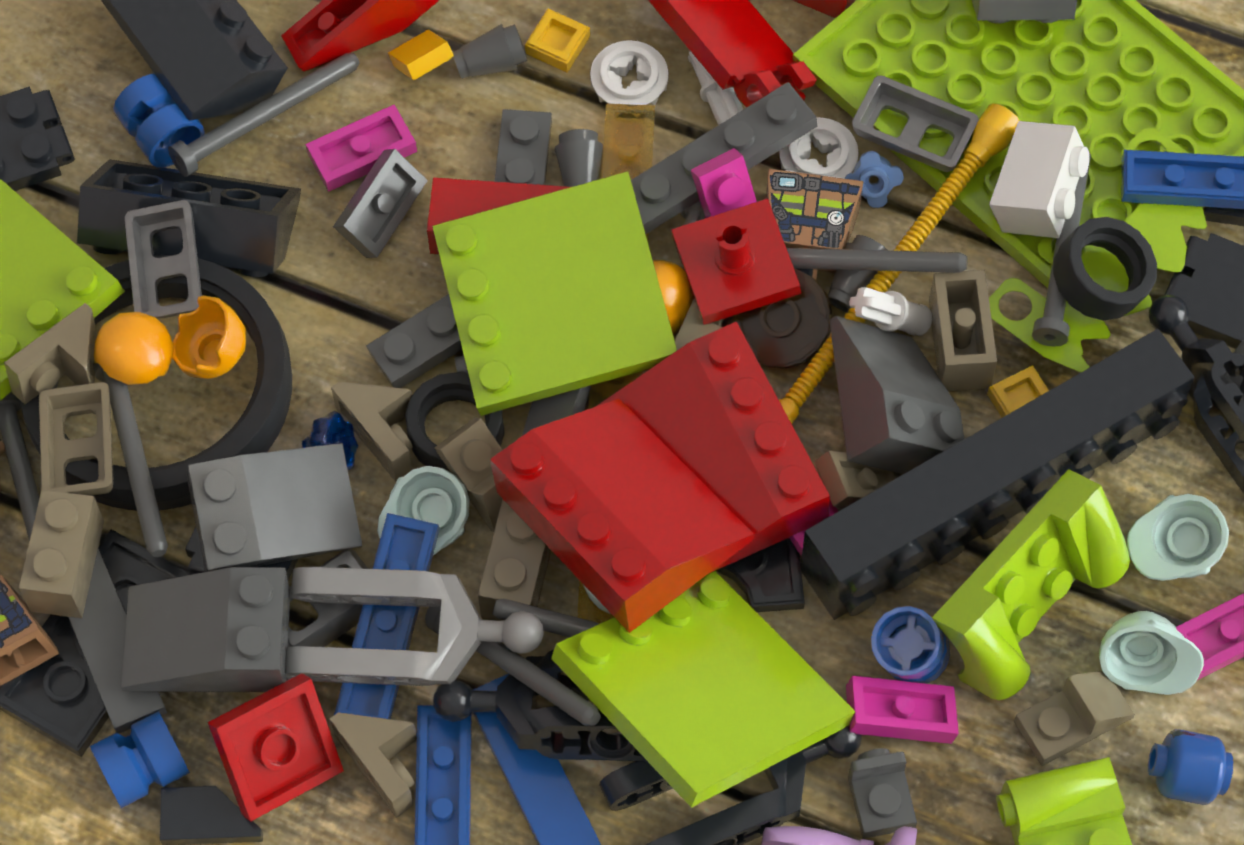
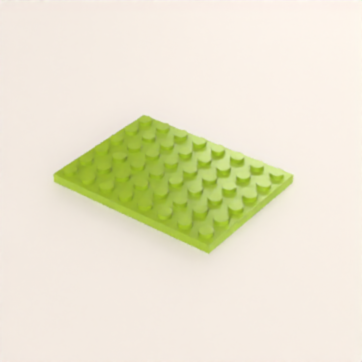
(1097, 72)

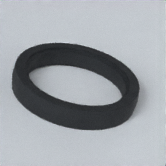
(257, 425)

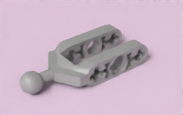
(458, 636)

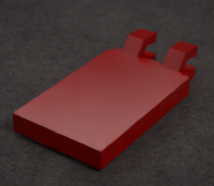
(735, 46)

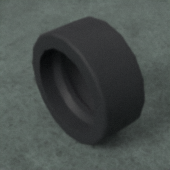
(1131, 251)
(430, 395)

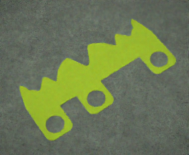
(1159, 226)

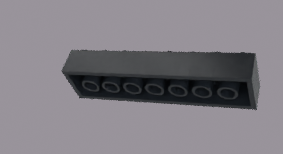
(994, 475)

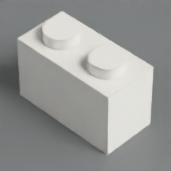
(1039, 179)

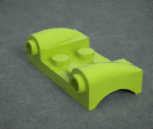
(1058, 541)
(1065, 806)

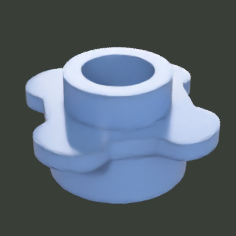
(875, 165)

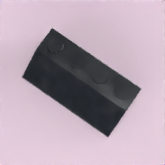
(202, 53)
(233, 218)

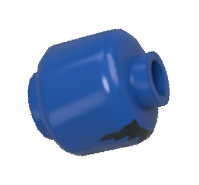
(1191, 766)

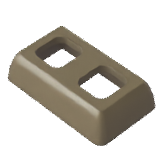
(57, 452)

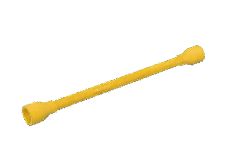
(989, 137)

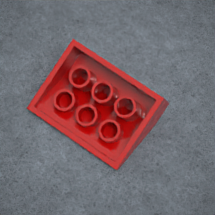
(733, 434)
(618, 509)

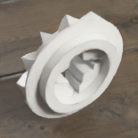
(618, 60)
(827, 137)

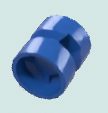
(154, 119)
(910, 645)
(139, 759)

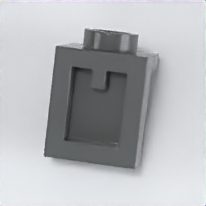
(881, 792)

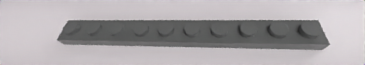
(660, 195)

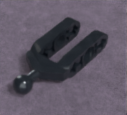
(1208, 363)
(533, 727)
(744, 820)

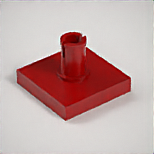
(736, 261)
(276, 746)

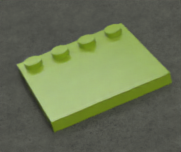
(41, 278)
(554, 293)
(704, 689)

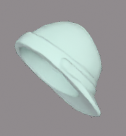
(433, 497)
(1178, 538)
(1149, 655)

